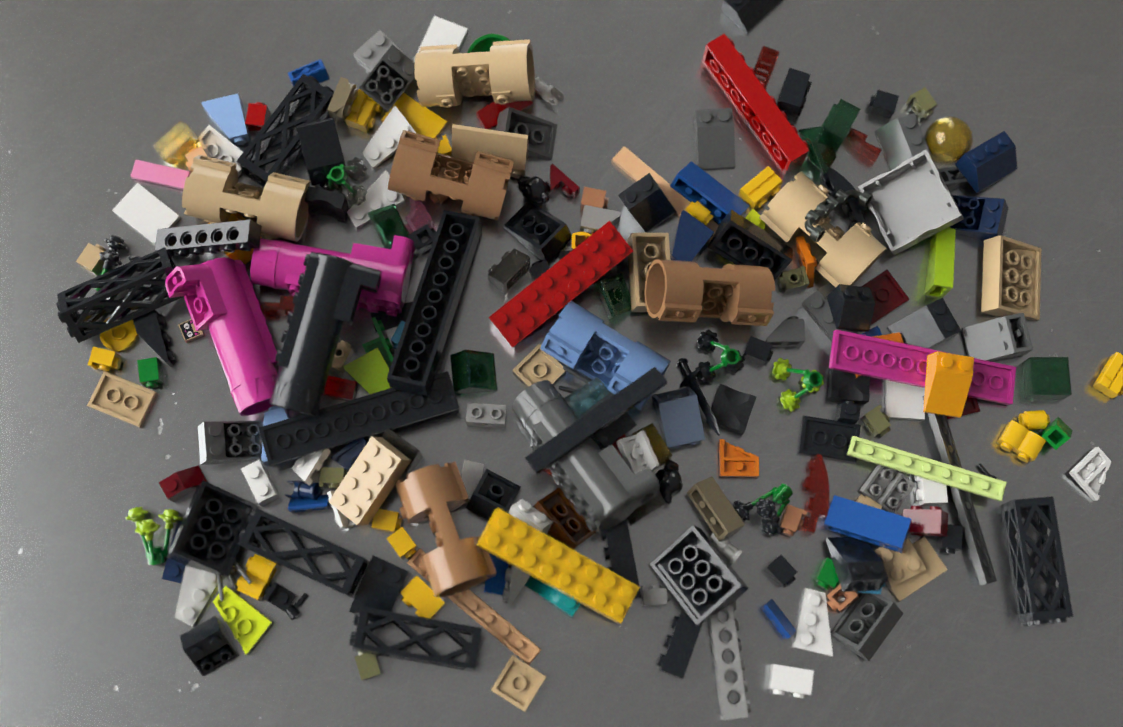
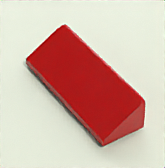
(489, 114)

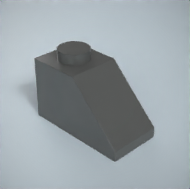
(788, 333)

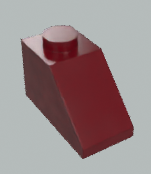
(182, 483)

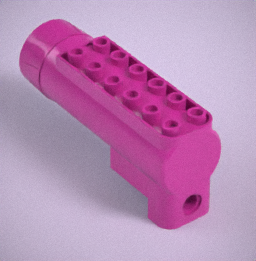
(281, 263)
(225, 303)

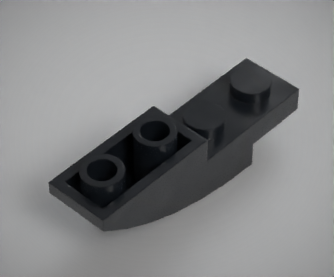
(835, 182)

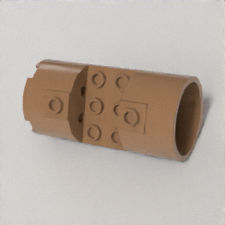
(422, 169)
(687, 291)
(431, 496)

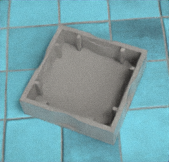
(911, 202)

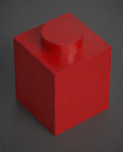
(257, 116)

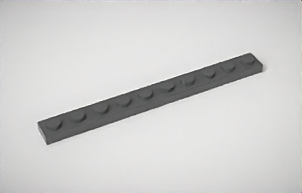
(963, 502)

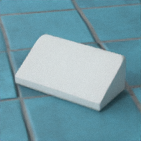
(471, 475)

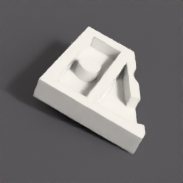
(1091, 472)

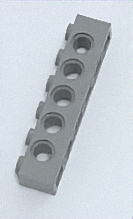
(719, 647)

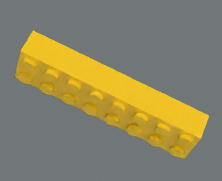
(557, 565)

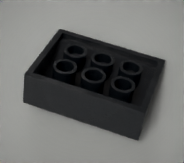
(211, 530)
(698, 575)

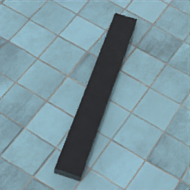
(595, 420)

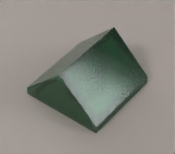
(820, 148)
(386, 224)
(614, 295)

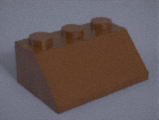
(567, 524)

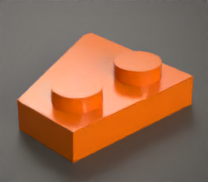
(805, 258)
(736, 461)

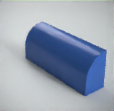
(699, 186)
(868, 524)

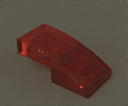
(857, 140)

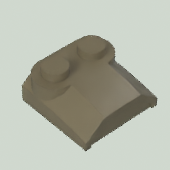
(342, 100)

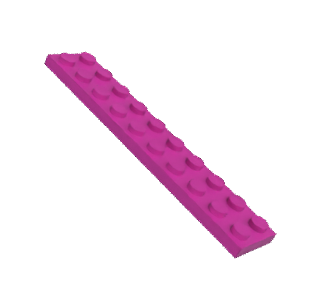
(908, 365)

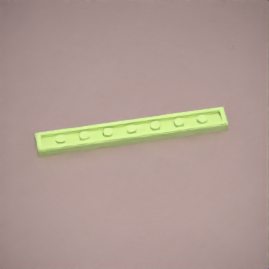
(927, 468)

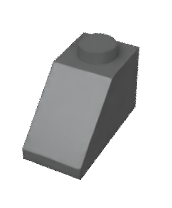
(595, 218)

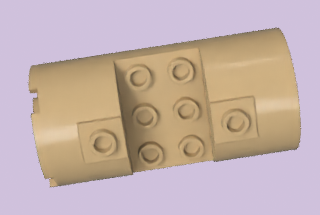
(448, 75)
(215, 193)
(847, 254)

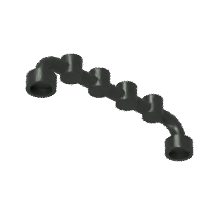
(832, 204)

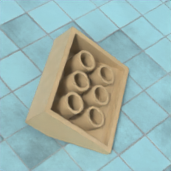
(507, 145)
(1011, 278)

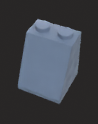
(679, 417)

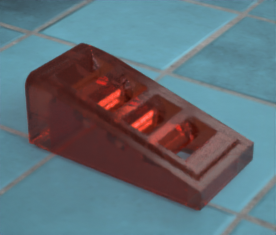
(769, 56)

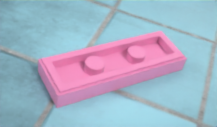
(159, 174)

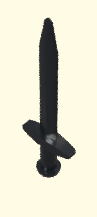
(690, 379)

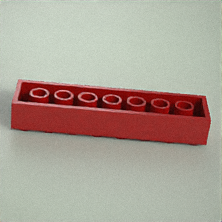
(755, 104)
(561, 284)

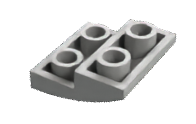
(887, 488)

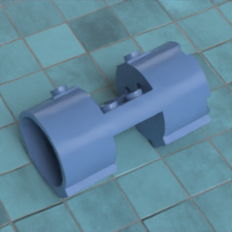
(599, 351)

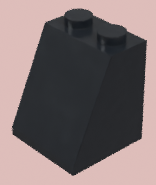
(647, 203)

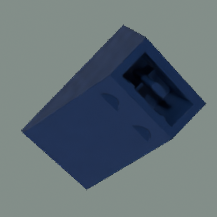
(982, 217)

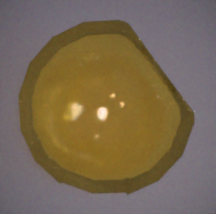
(949, 137)

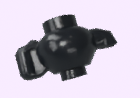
(534, 189)
(669, 480)

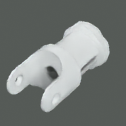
(547, 92)
(726, 548)

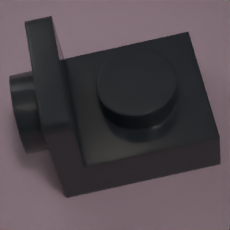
(279, 596)

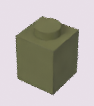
(368, 665)

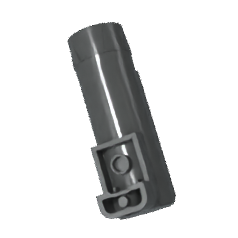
(591, 477)

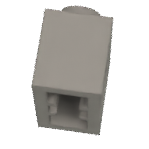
(486, 415)

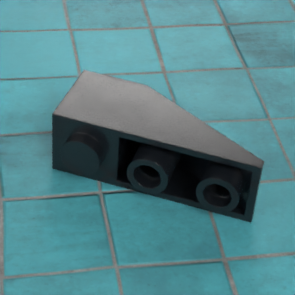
(151, 330)

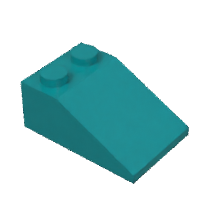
(553, 596)

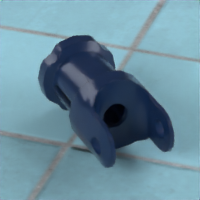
(304, 490)

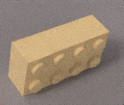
(646, 249)
(369, 481)

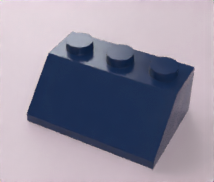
(989, 162)

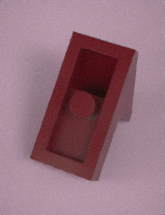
(559, 179)

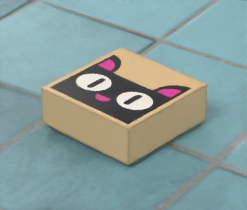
(189, 332)

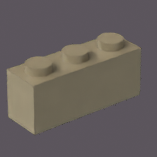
(715, 508)

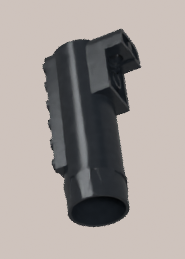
(322, 307)

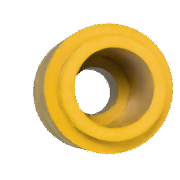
(699, 212)
(1034, 419)

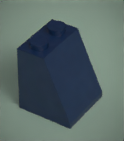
(690, 238)

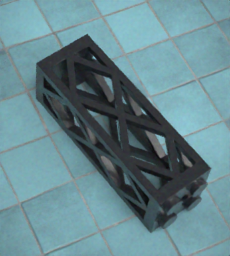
(250, 159)
(110, 289)
(258, 529)
(1050, 556)
(400, 620)

